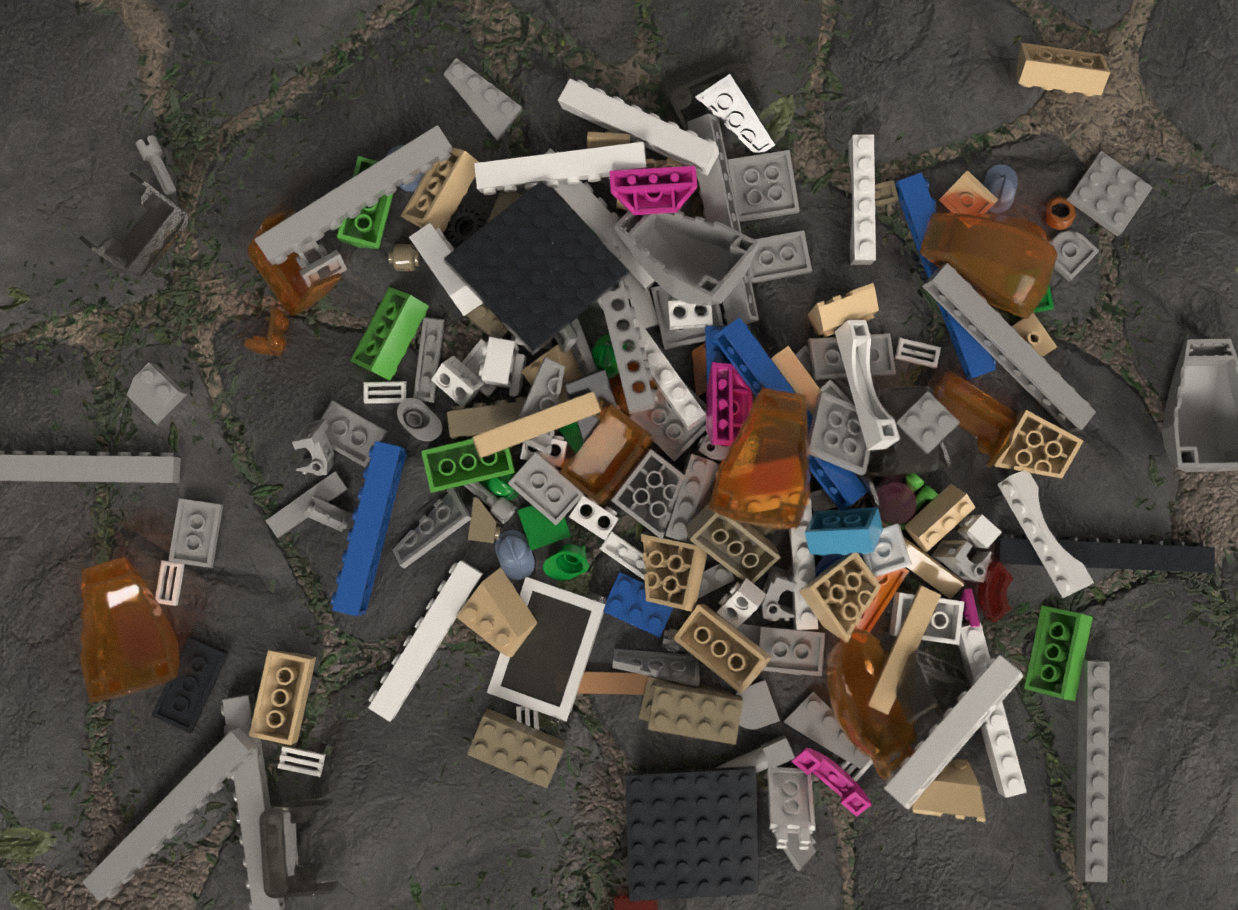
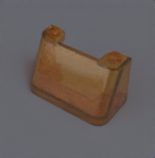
(607, 455)

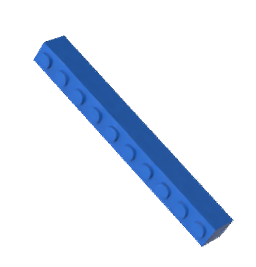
(917, 209)
(759, 373)

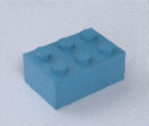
(844, 531)

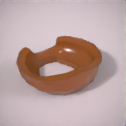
(1057, 222)

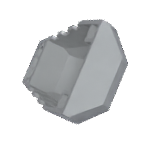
(687, 255)
(1203, 408)

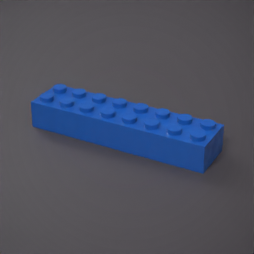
(369, 529)

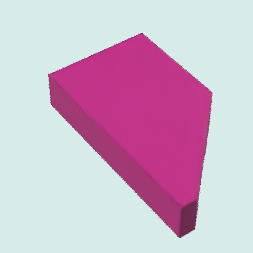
(969, 610)

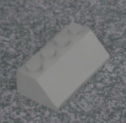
(692, 496)

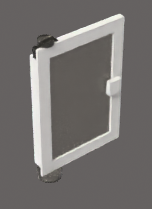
(555, 653)

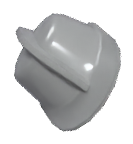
(418, 420)

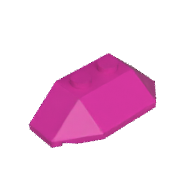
(653, 188)
(726, 403)

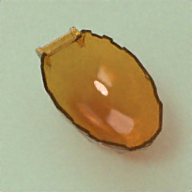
(850, 679)

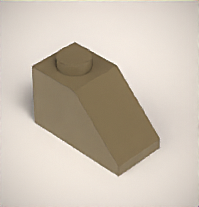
(483, 524)

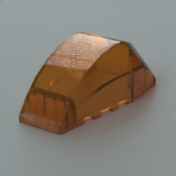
(998, 255)
(767, 465)
(123, 634)

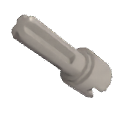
(153, 154)
(499, 507)

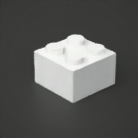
(498, 362)

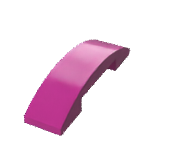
(835, 777)

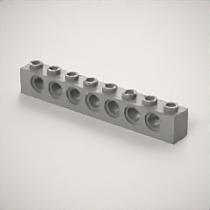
(635, 400)

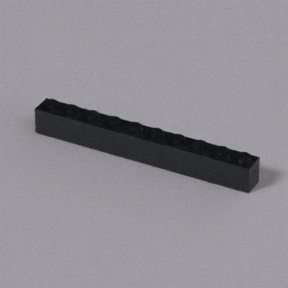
(1114, 554)

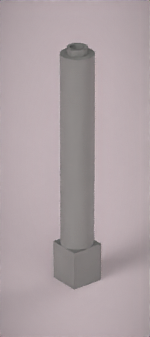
(768, 755)

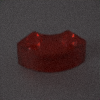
(993, 592)

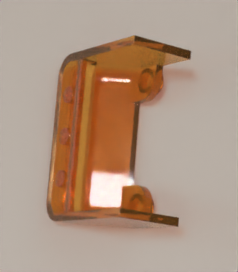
(285, 277)
(977, 414)

